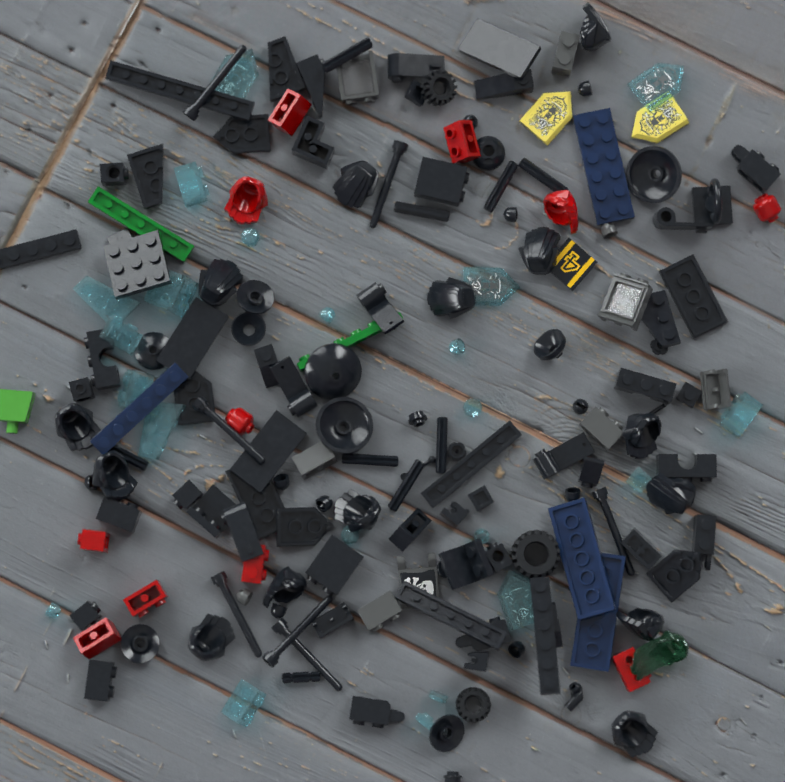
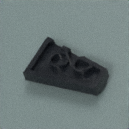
(282, 69)
(148, 174)
(660, 320)

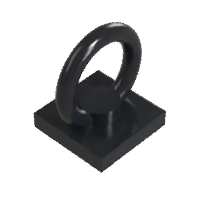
(712, 204)

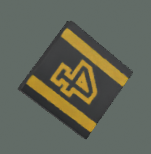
(572, 264)

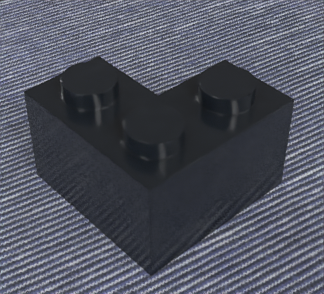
(308, 145)

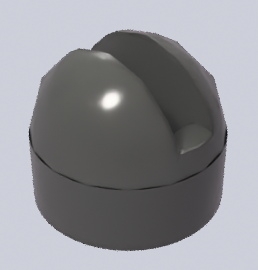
(608, 230)
(244, 596)

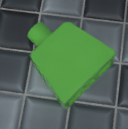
(15, 408)

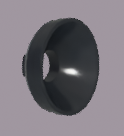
(490, 162)
(244, 319)
(548, 342)

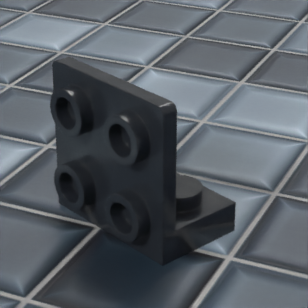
(209, 510)
(466, 564)

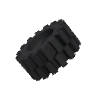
(428, 90)
(473, 716)

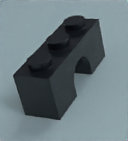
(104, 376)
(643, 384)
(704, 467)

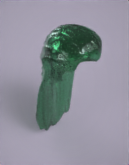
(659, 652)

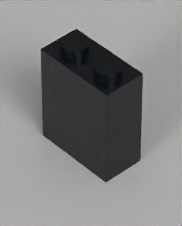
(441, 181)
(333, 565)

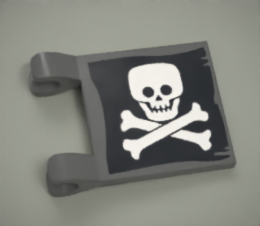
(423, 578)

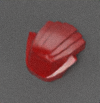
(246, 200)
(562, 209)

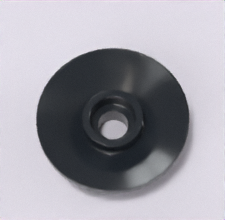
(255, 290)
(142, 351)
(132, 650)
(452, 735)

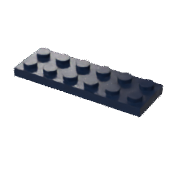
(603, 166)
(582, 559)
(596, 634)

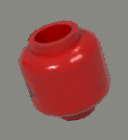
(767, 208)
(240, 421)

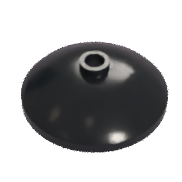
(642, 174)
(329, 360)
(346, 413)

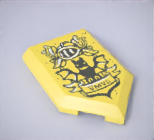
(548, 115)
(660, 122)

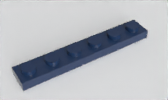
(139, 408)

